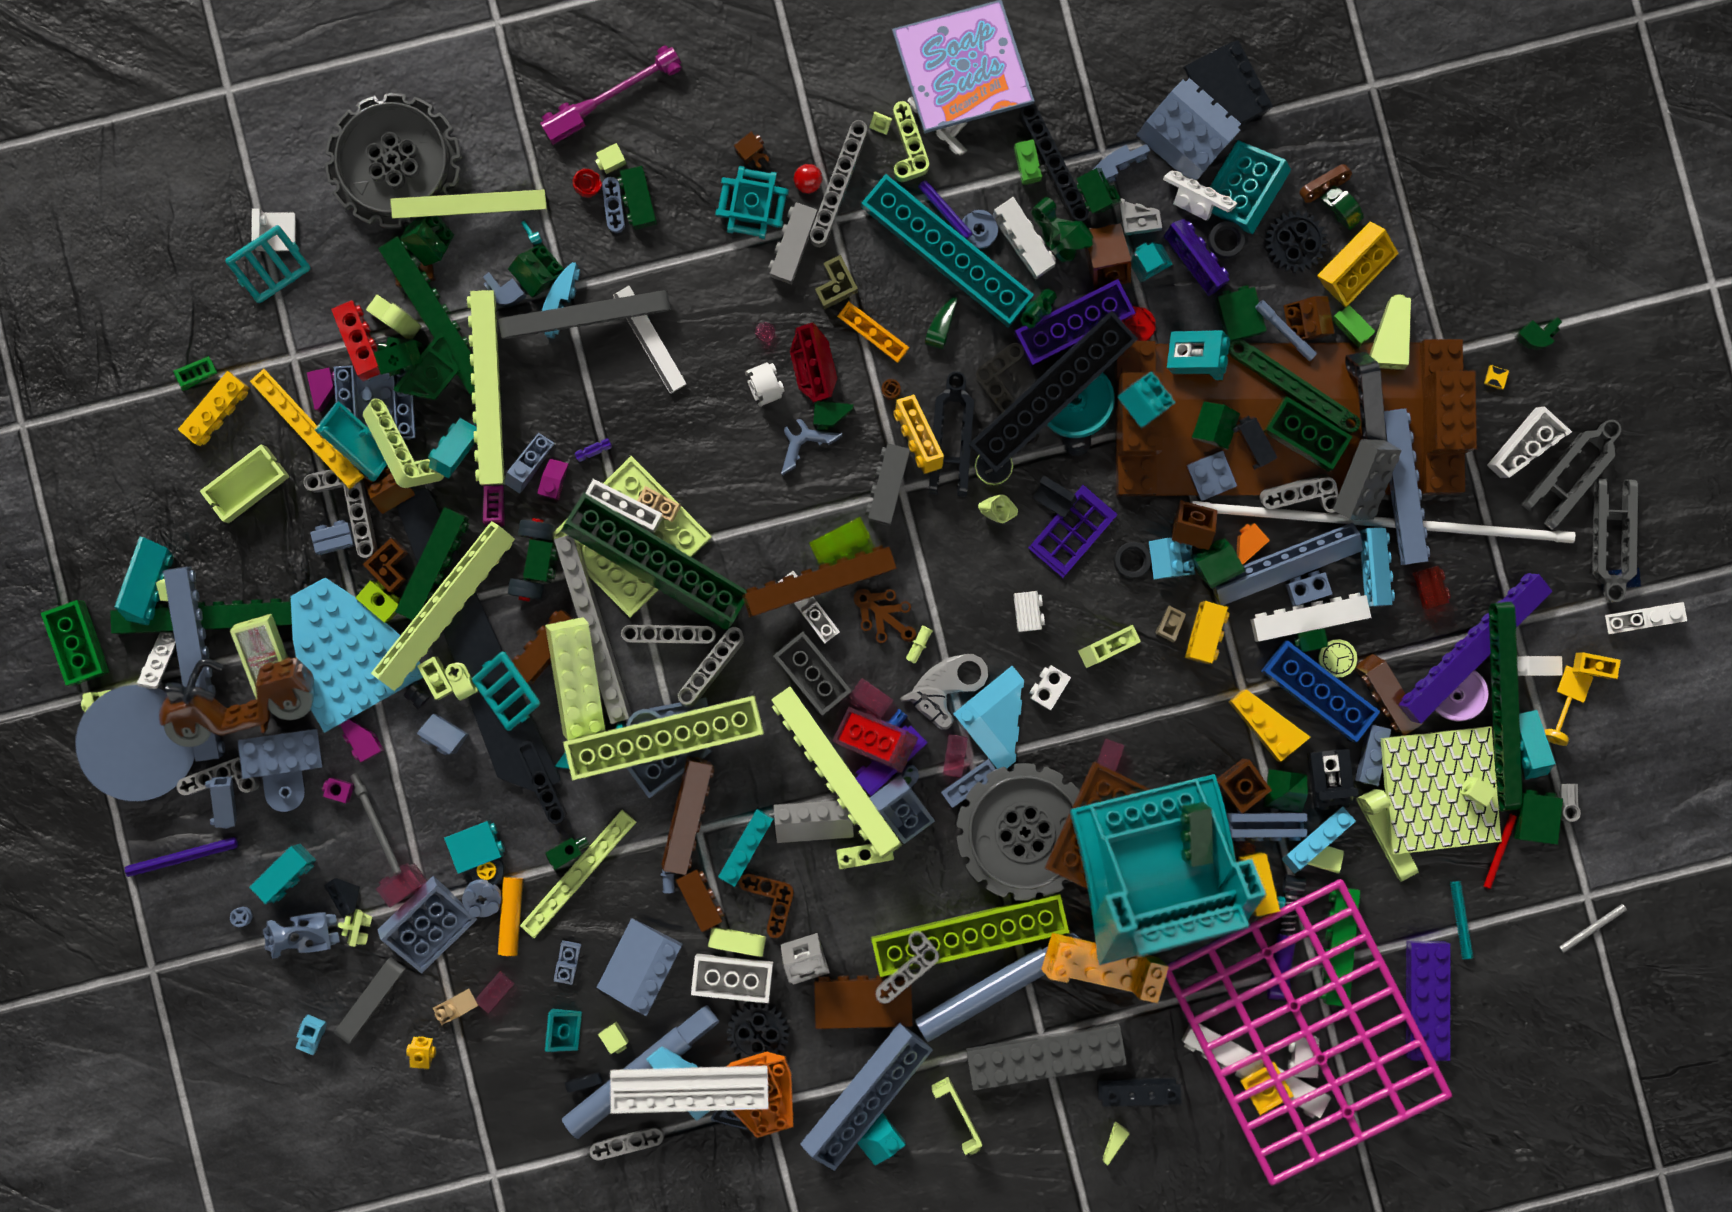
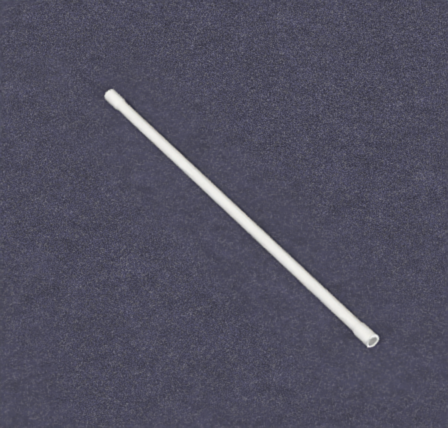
(1557, 536)

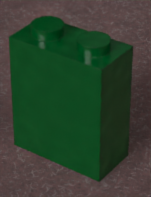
(1239, 314)
(1539, 817)

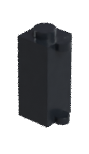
(1255, 441)

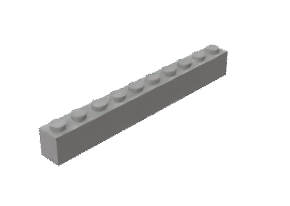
(587, 607)

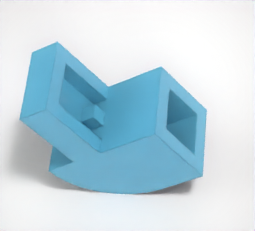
(310, 1034)

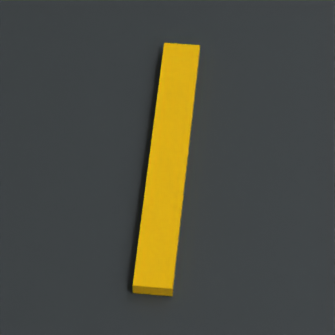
(306, 428)

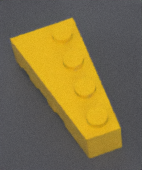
(1269, 726)

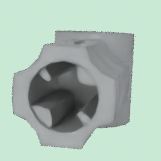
(1569, 793)

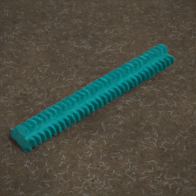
(1461, 920)

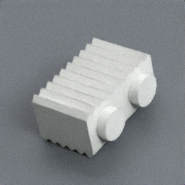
(1028, 611)

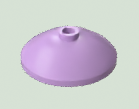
(1472, 700)

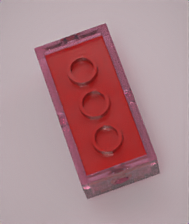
(875, 739)

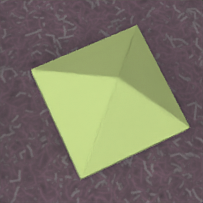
(880, 123)

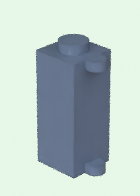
(222, 802)

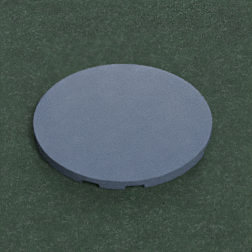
(127, 748)

